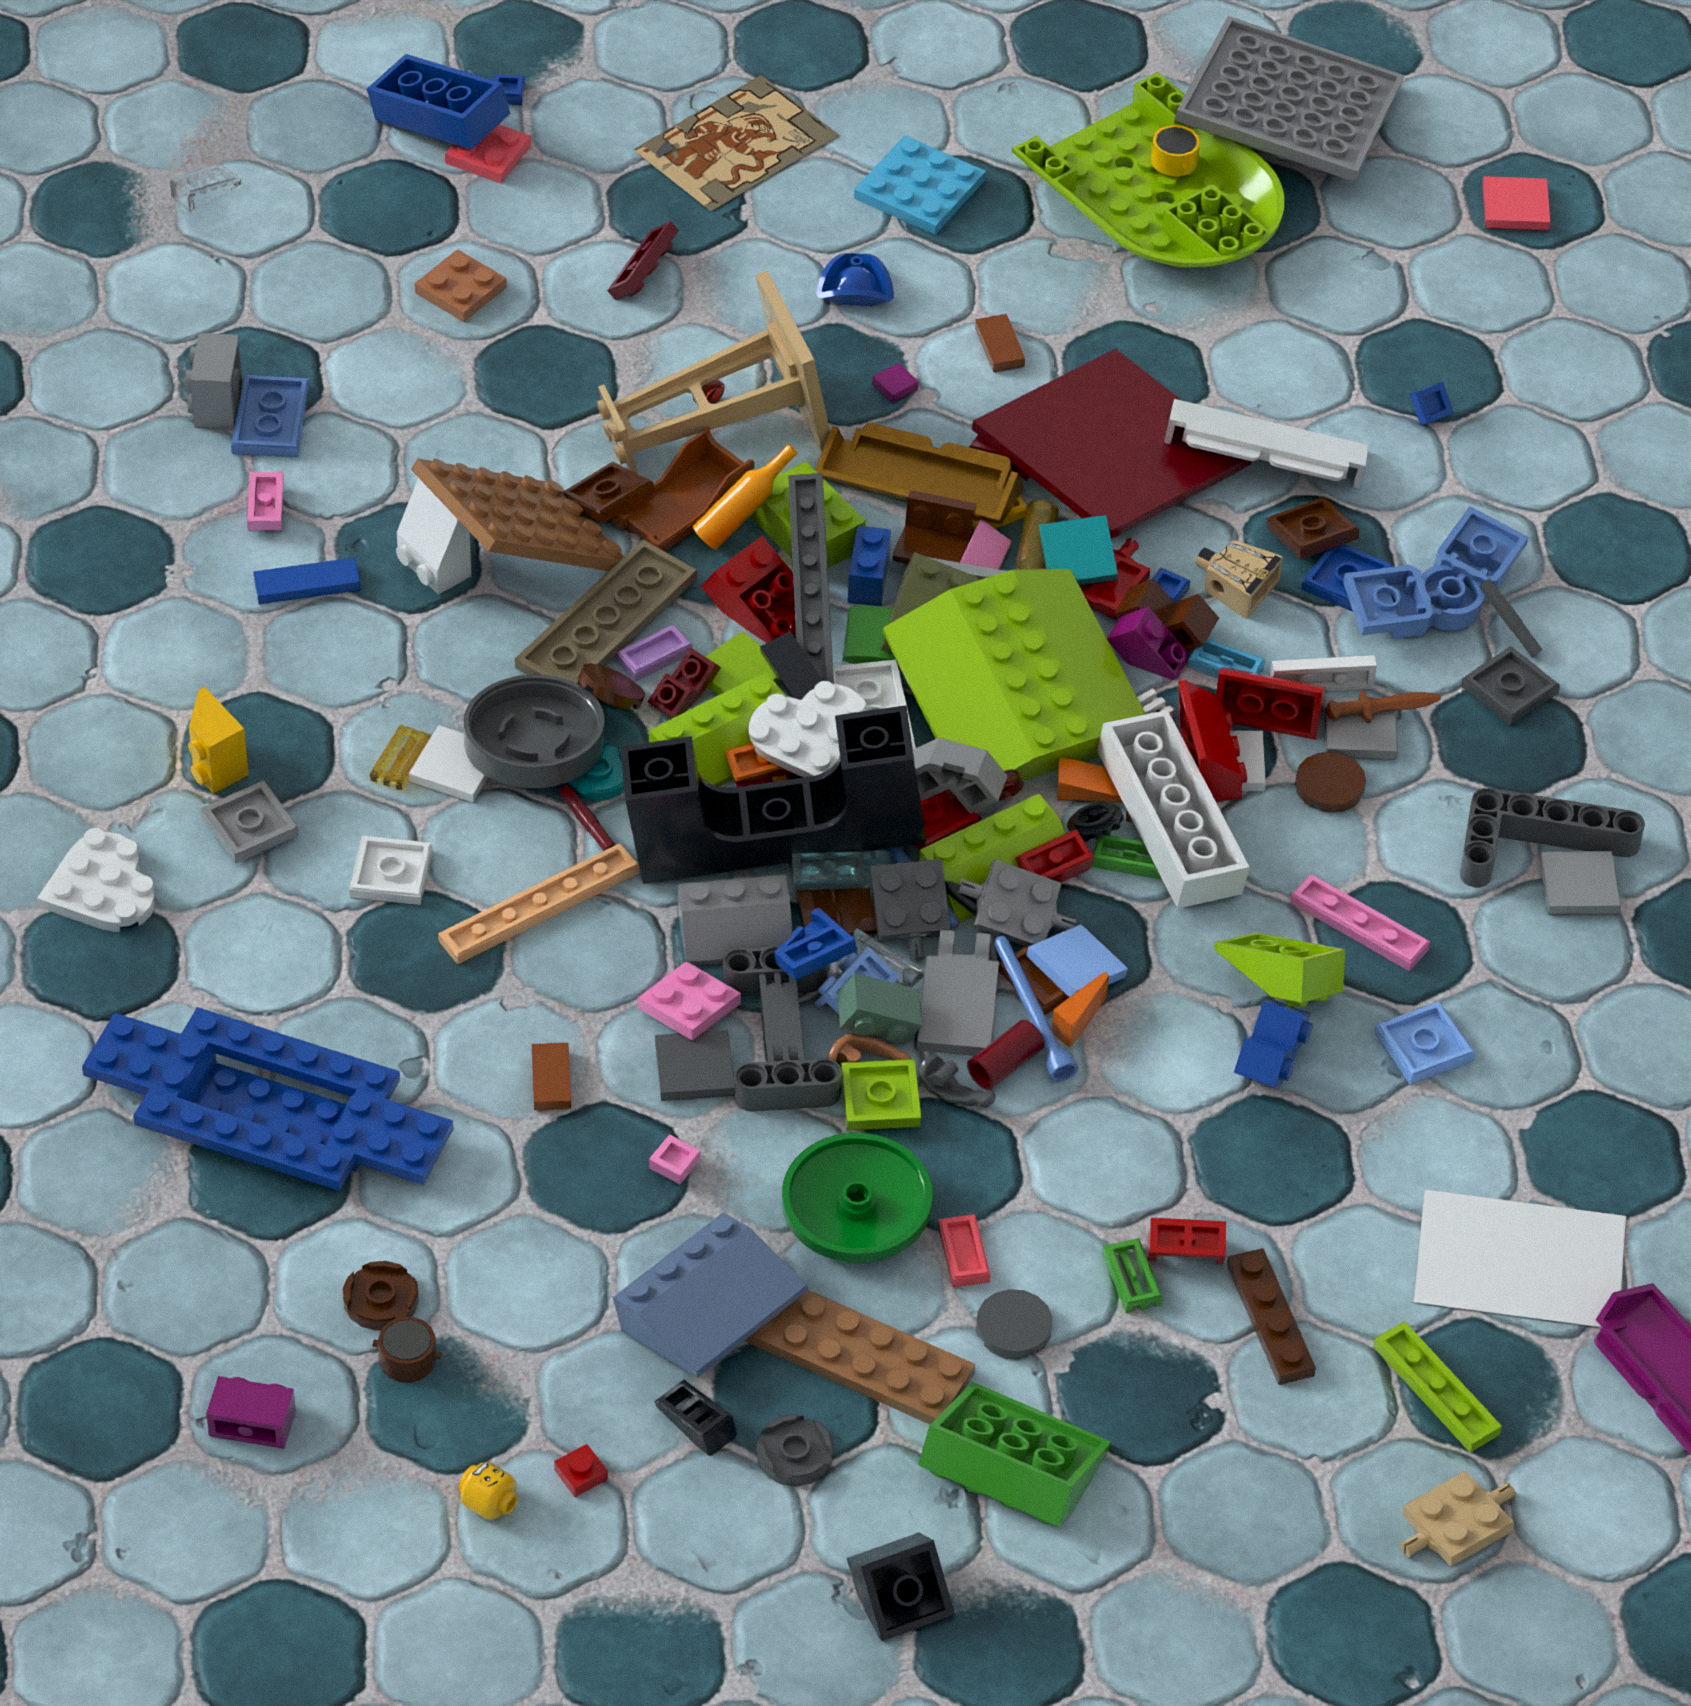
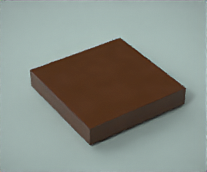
(609, 491)
(1312, 528)

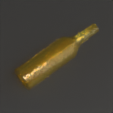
(1030, 548)

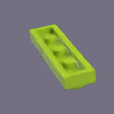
(1437, 1386)

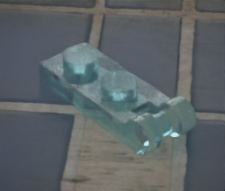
(836, 869)

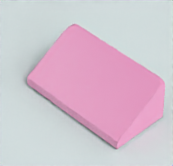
(986, 547)

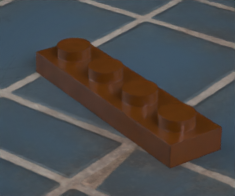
(1271, 1316)

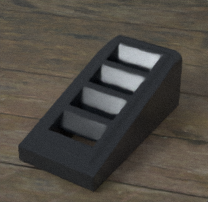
(711, 1434)

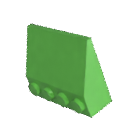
(1013, 1453)

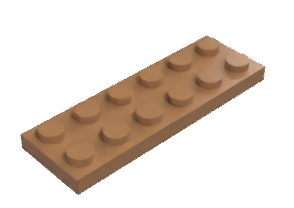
(866, 1356)

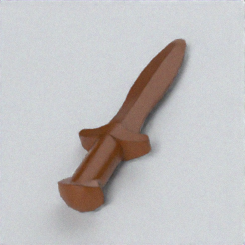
(1369, 705)

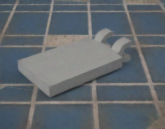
(958, 998)

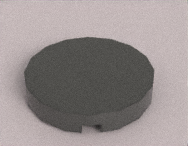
(1014, 1323)
(794, 1450)

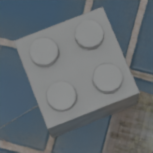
(214, 380)

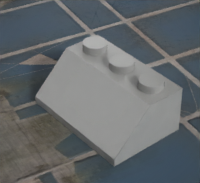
(732, 916)

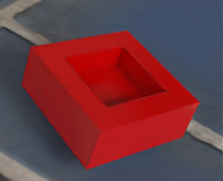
(581, 1470)

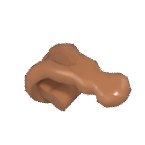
(850, 1046)

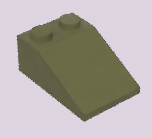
(922, 582)

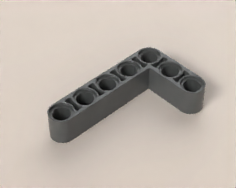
(1545, 822)

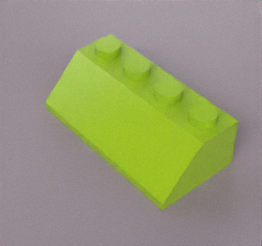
(719, 726)
(998, 837)

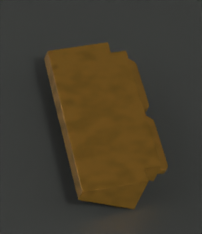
(902, 461)

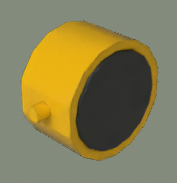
(1175, 150)

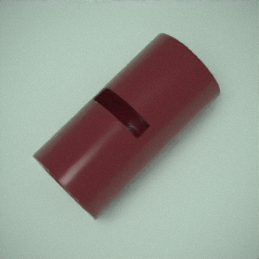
(1005, 1054)

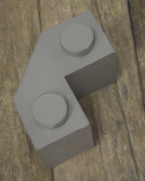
(961, 768)

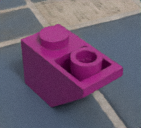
(1148, 644)

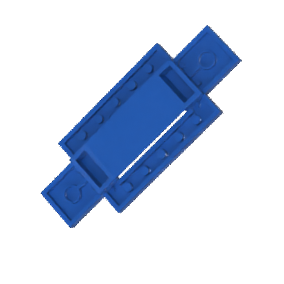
(261, 1118)

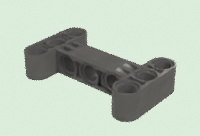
(786, 1076)

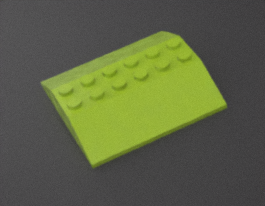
(1014, 669)

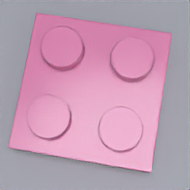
(689, 1000)

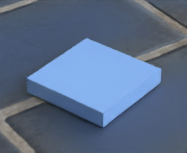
(1075, 959)
(1424, 1042)

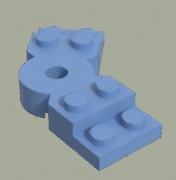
(1444, 595)

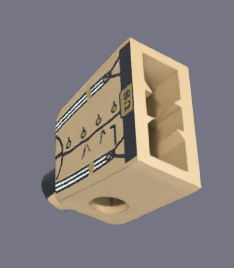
(1240, 575)

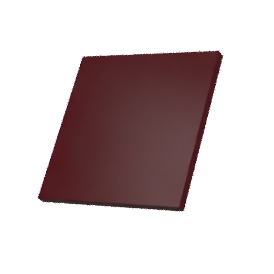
(1101, 443)

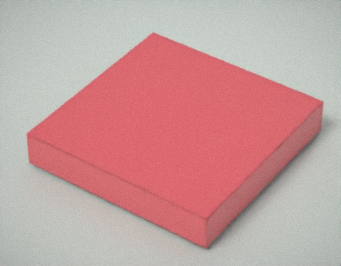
(1516, 203)

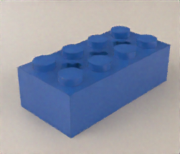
(438, 101)

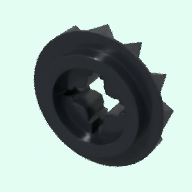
(1096, 820)

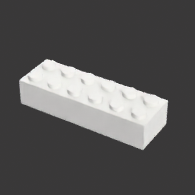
(1172, 809)

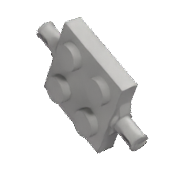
(1016, 904)

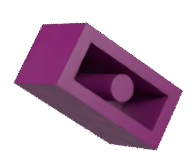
(251, 1412)

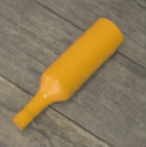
(741, 501)

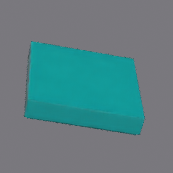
(1080, 546)

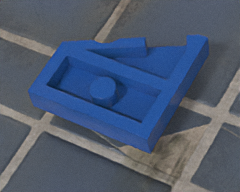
(814, 946)

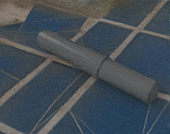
(1511, 618)

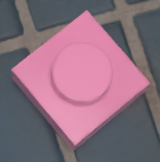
(674, 1159)

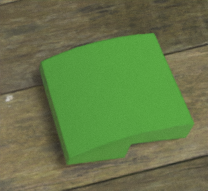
(865, 634)

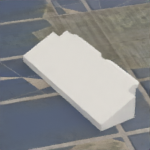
(1268, 441)

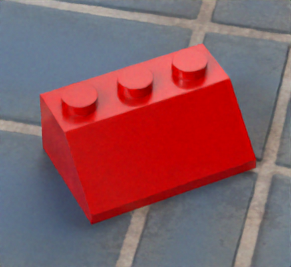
(1271, 702)
(1208, 738)

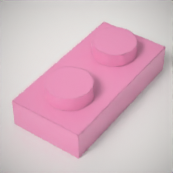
(265, 501)

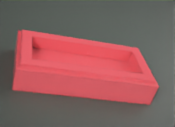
(963, 1250)

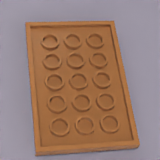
(519, 515)

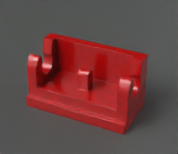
(1187, 1238)

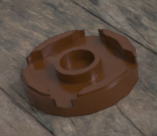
(611, 686)
(1330, 781)
(380, 1294)

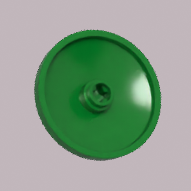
(857, 1197)

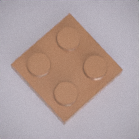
(460, 285)

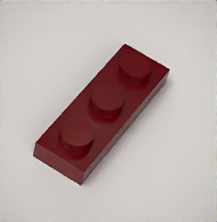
(643, 261)

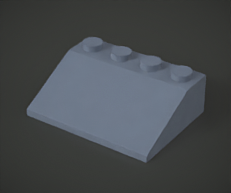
(708, 1295)

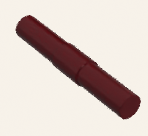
(586, 817)

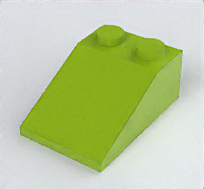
(1287, 966)

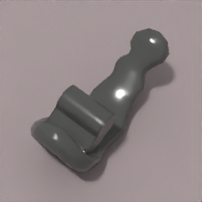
(940, 1080)

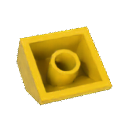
(216, 744)

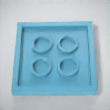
(919, 184)

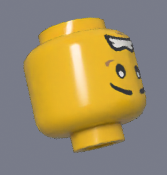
(488, 1490)

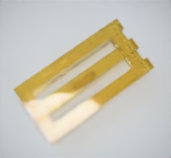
(391, 776)

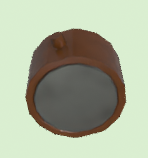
(407, 1349)

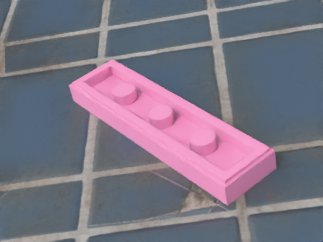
(1360, 922)

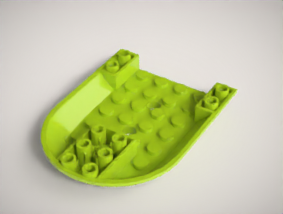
(1214, 213)

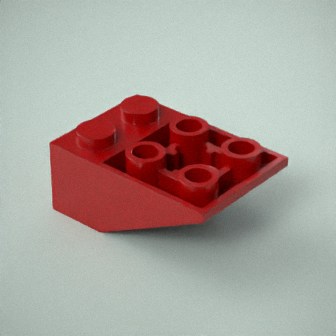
(756, 591)

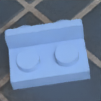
(866, 964)

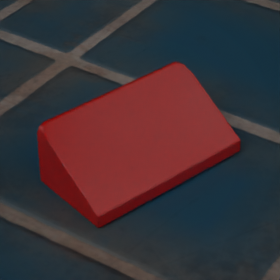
(1058, 858)

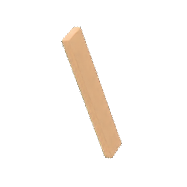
(538, 903)

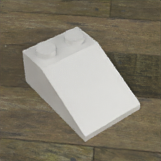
(433, 541)

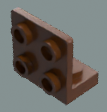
(935, 528)

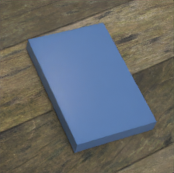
(270, 416)

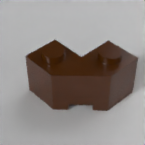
(1187, 619)

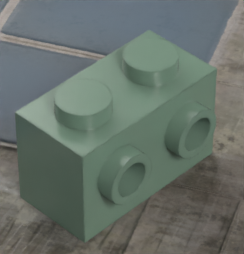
(879, 1008)

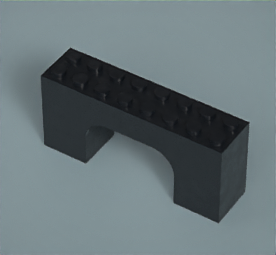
(704, 829)

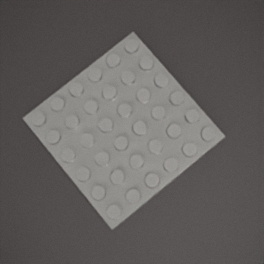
(1290, 98)

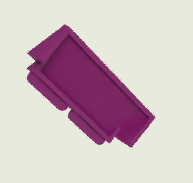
(1652, 1352)

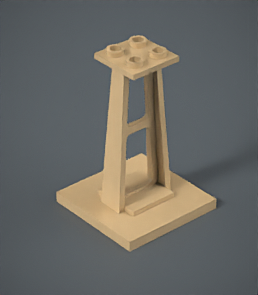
(780, 341)

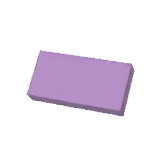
(653, 652)

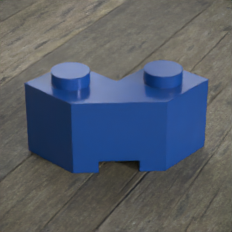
(1274, 1043)

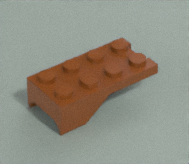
(685, 492)

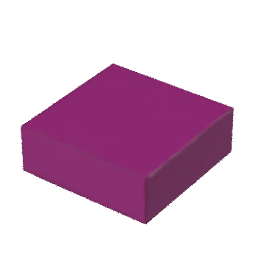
(895, 382)

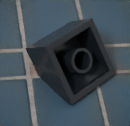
(901, 1585)

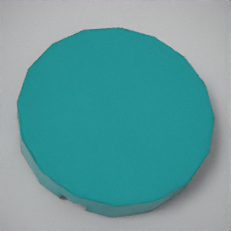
(603, 779)

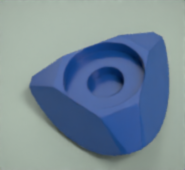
(855, 281)

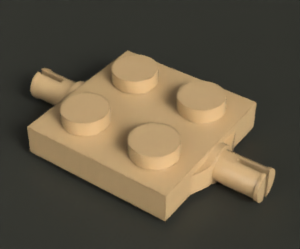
(1457, 1519)

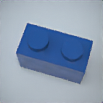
(869, 566)

